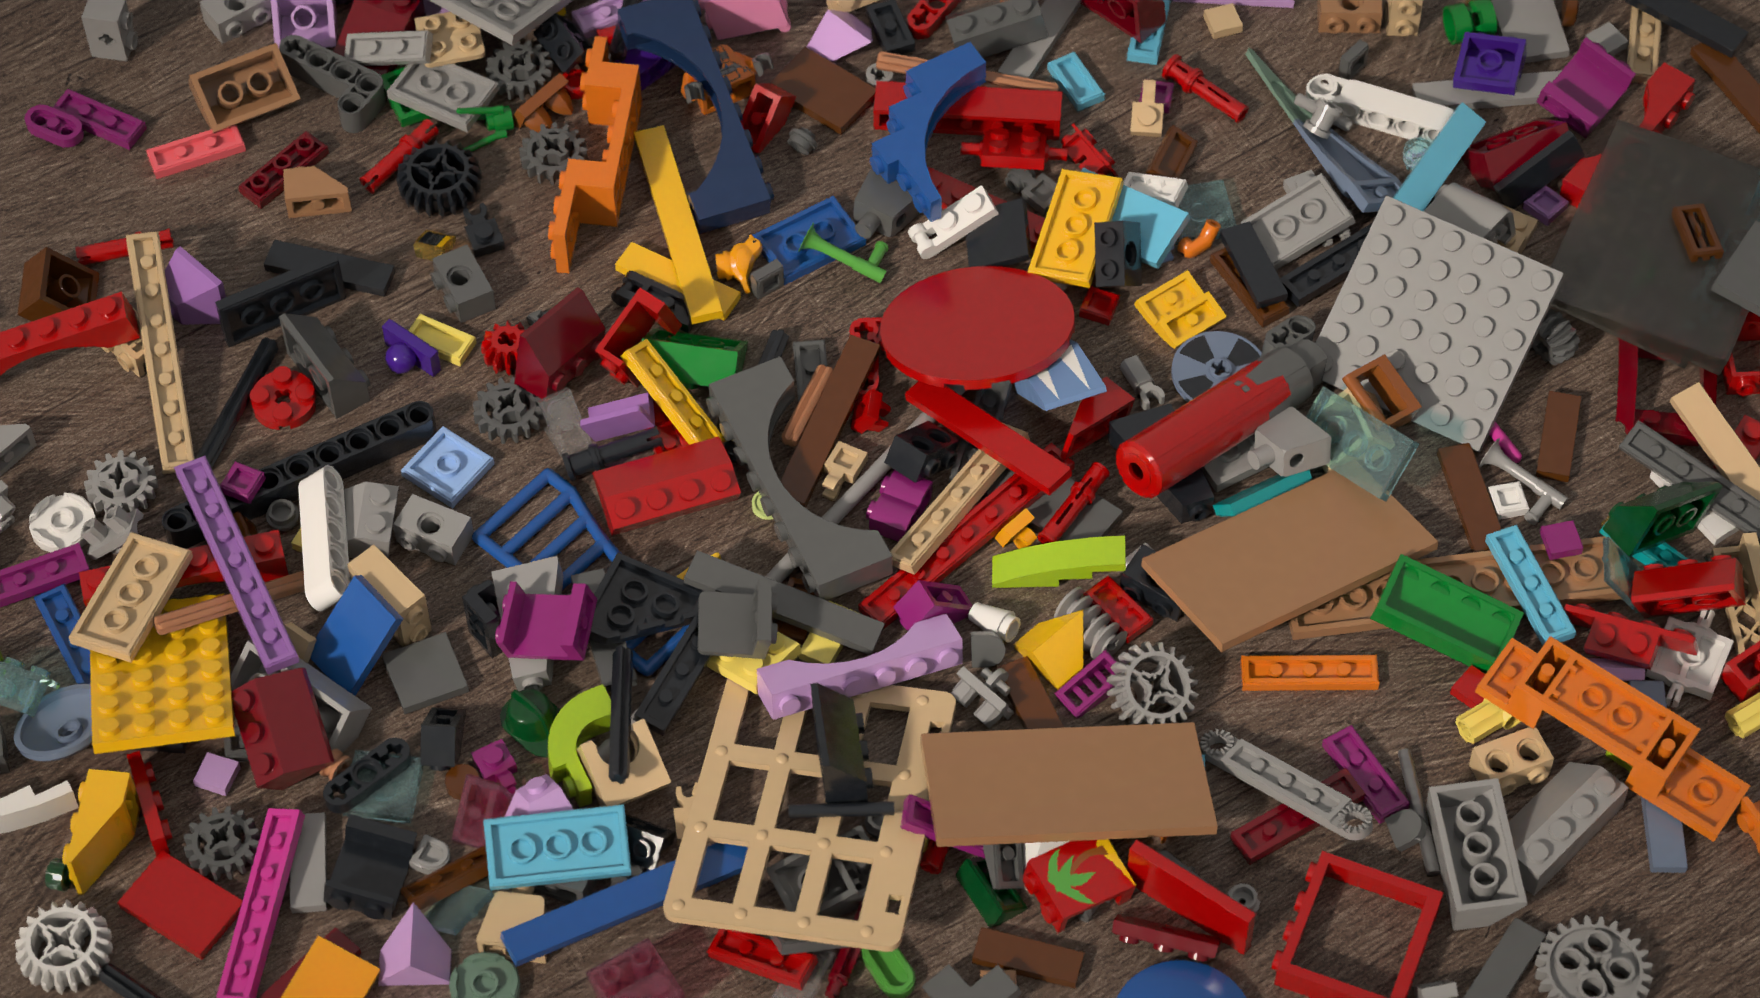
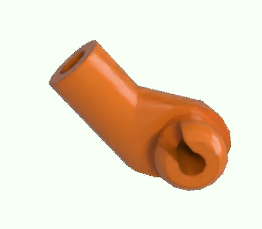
(1202, 242)

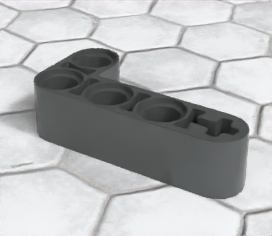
(357, 87)

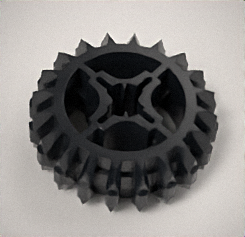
(439, 178)

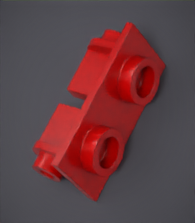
(1081, 146)

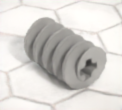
(1096, 633)

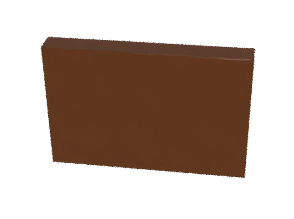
(825, 90)

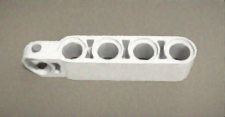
(1381, 107)

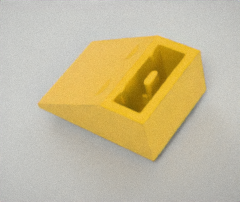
(101, 826)

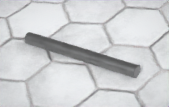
(1417, 805)

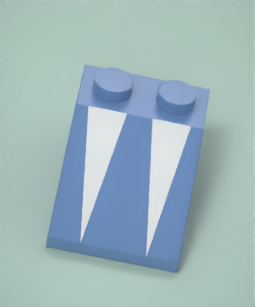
(1062, 382)

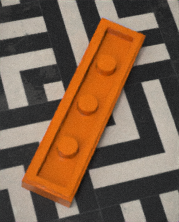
(1309, 672)

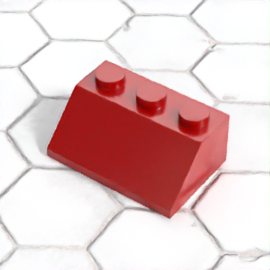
(1688, 586)

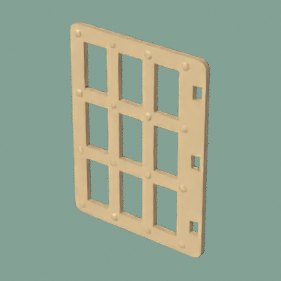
(893, 858)

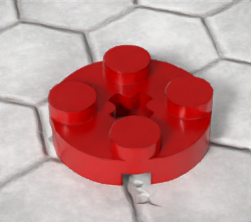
(283, 383)

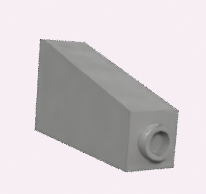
(535, 577)

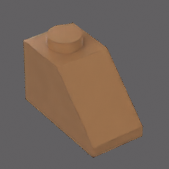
(314, 193)

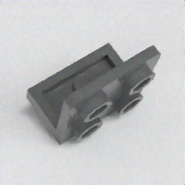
(737, 622)

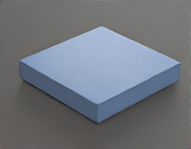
(447, 467)

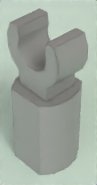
(1141, 381)

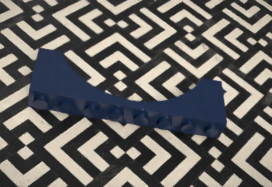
(734, 185)

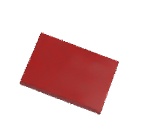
(181, 905)

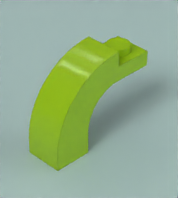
(574, 725)

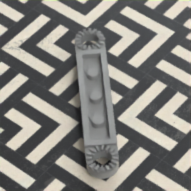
(1287, 784)

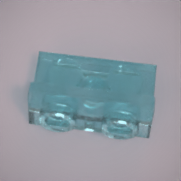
(22, 688)

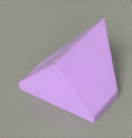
(839, 35)
(415, 954)

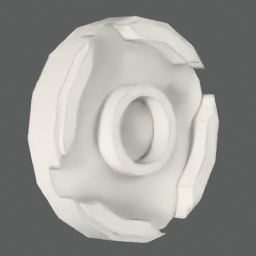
(59, 521)

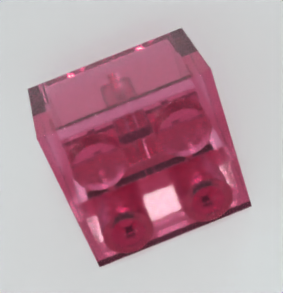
(635, 974)

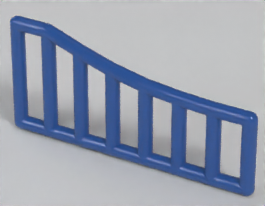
(602, 544)

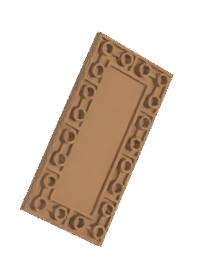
(1286, 557)
(1067, 784)

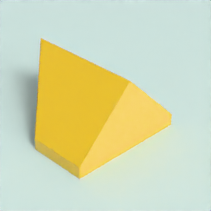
(1055, 648)

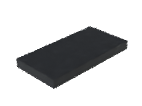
(293, 292)

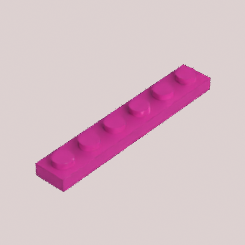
(261, 904)

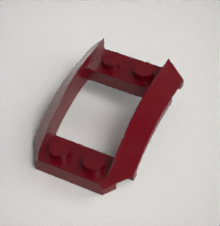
(1664, 423)

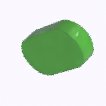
(890, 972)

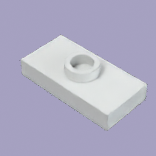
(1159, 187)

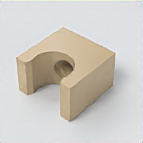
(646, 770)

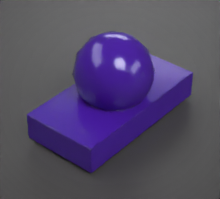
(408, 350)

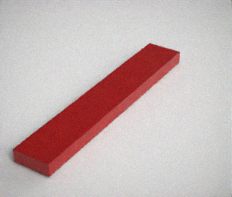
(990, 436)

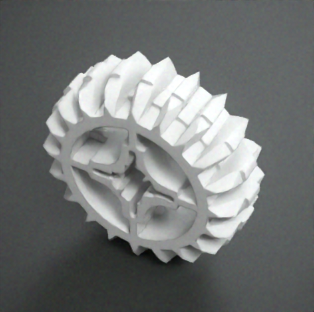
(61, 964)

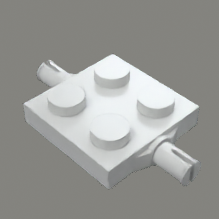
(1691, 672)

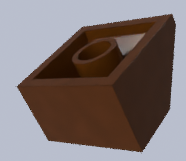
(55, 285)

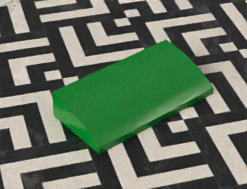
(1445, 614)

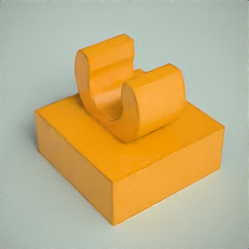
(1018, 531)

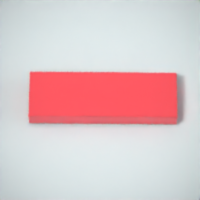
(195, 151)

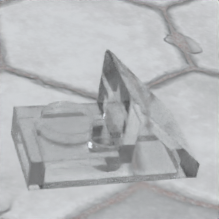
(564, 422)

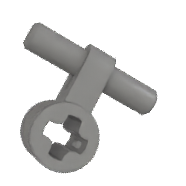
(1324, 115)

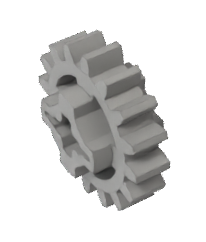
(121, 483)

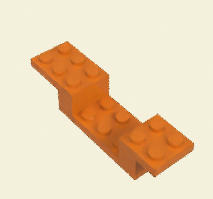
(596, 189)
(1620, 722)

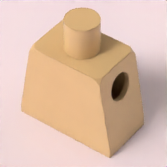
(505, 912)

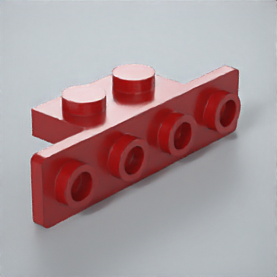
(1626, 640)

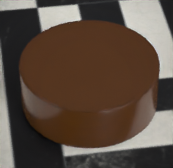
(456, 777)

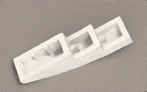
(27, 809)

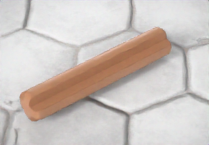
(806, 406)

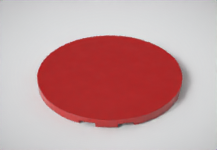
(977, 327)

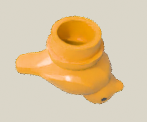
(739, 261)

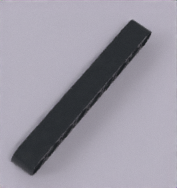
(340, 449)

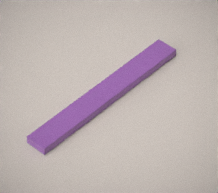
(236, 565)

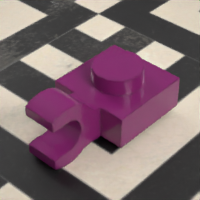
(496, 764)

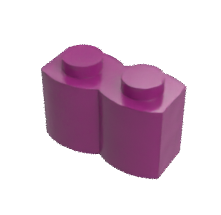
(898, 505)

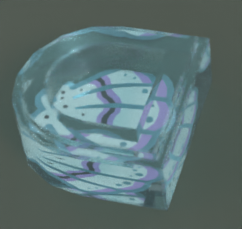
(1413, 151)

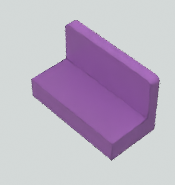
(619, 417)

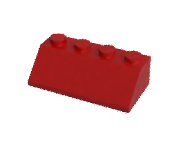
(666, 485)

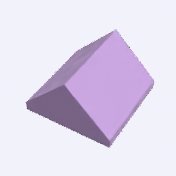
(306, 18)

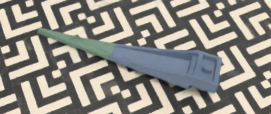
(1349, 169)

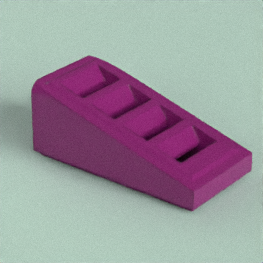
(1094, 668)

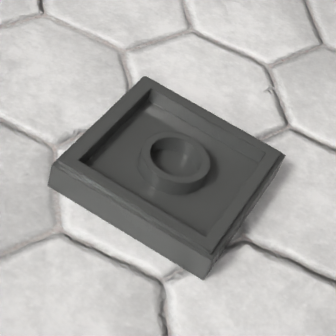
(425, 673)

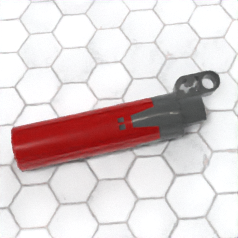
(1226, 412)

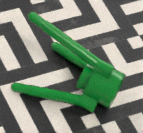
(496, 118)

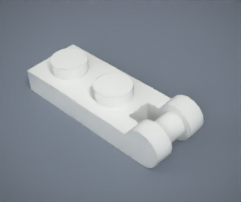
(954, 224)

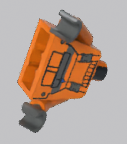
(739, 70)

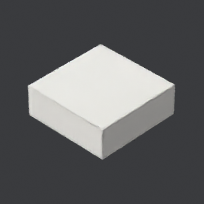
(1508, 500)

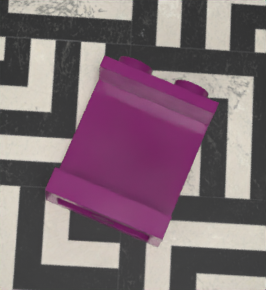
(1586, 88)
(546, 624)

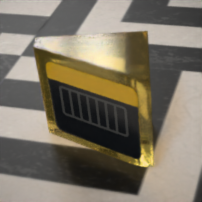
(432, 244)

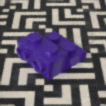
(1490, 63)

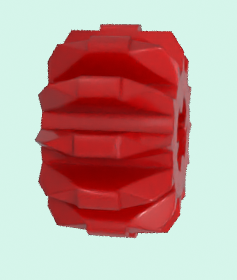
(501, 347)

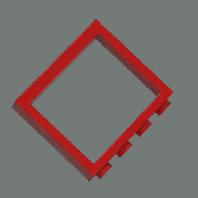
(1320, 986)

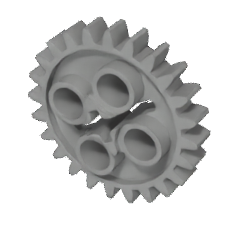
(1592, 967)

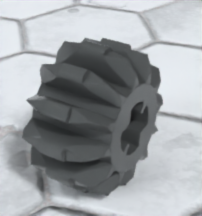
(1555, 339)

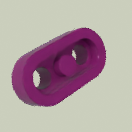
(57, 128)

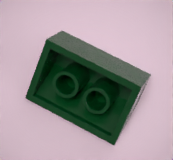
(1660, 515)

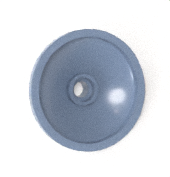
(59, 726)

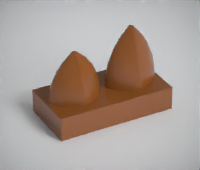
(552, 96)

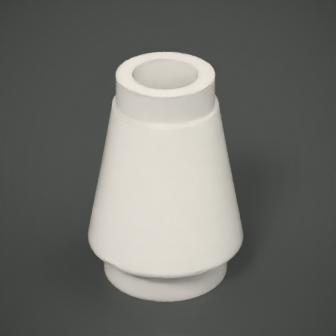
(995, 620)

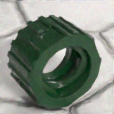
(57, 875)

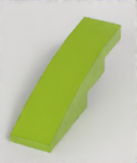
(1059, 560)

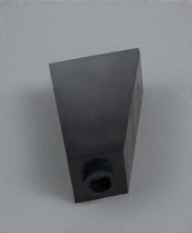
(1189, 498)

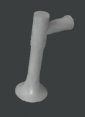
(1547, 493)

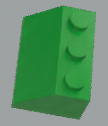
(698, 357)

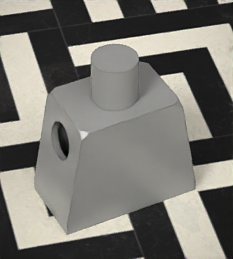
(1290, 444)

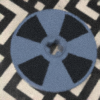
(1204, 355)

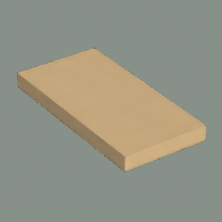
(130, 597)

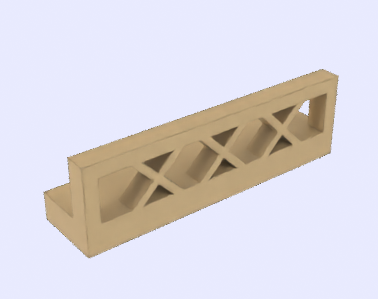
(1749, 557)

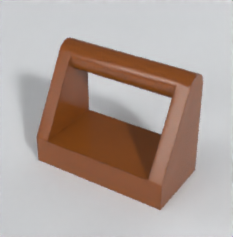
(1388, 386)

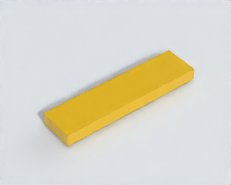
(662, 270)
(670, 393)

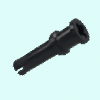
(597, 457)

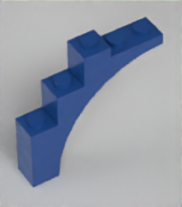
(929, 93)

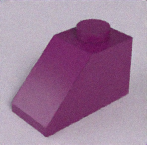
(930, 600)

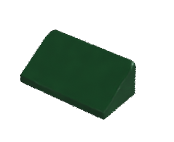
(993, 904)

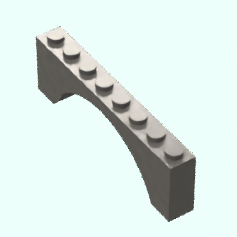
(829, 554)

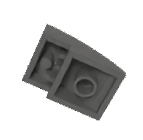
(844, 884)

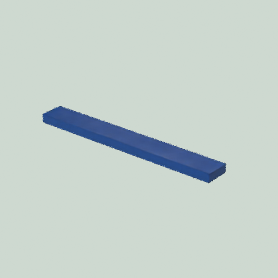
(613, 906)

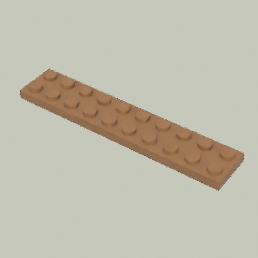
(1572, 579)

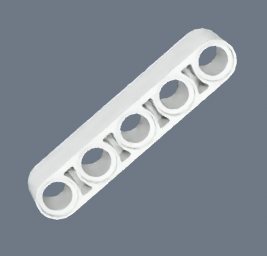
(324, 537)

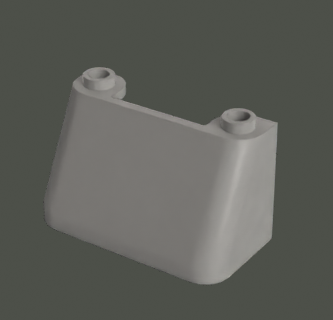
(1473, 213)

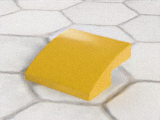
(1179, 310)

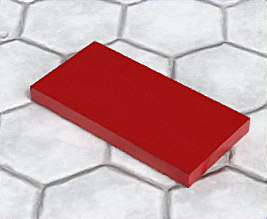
(1191, 897)

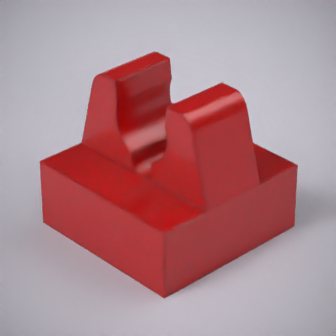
(867, 412)

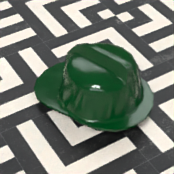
(529, 719)

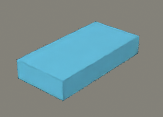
(1075, 81)

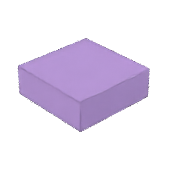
(216, 774)

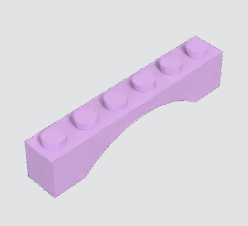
(921, 651)

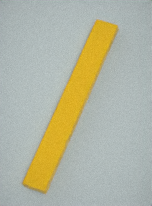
(678, 225)

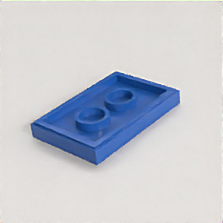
(785, 238)
(355, 635)

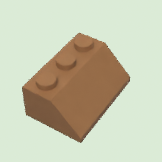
(243, 88)

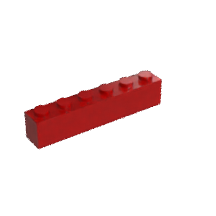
(983, 110)

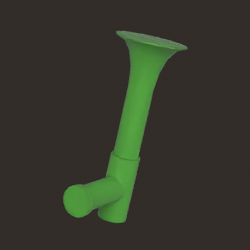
(867, 268)

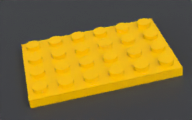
(169, 692)

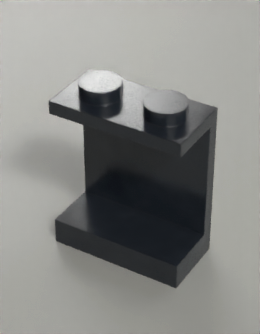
(370, 868)

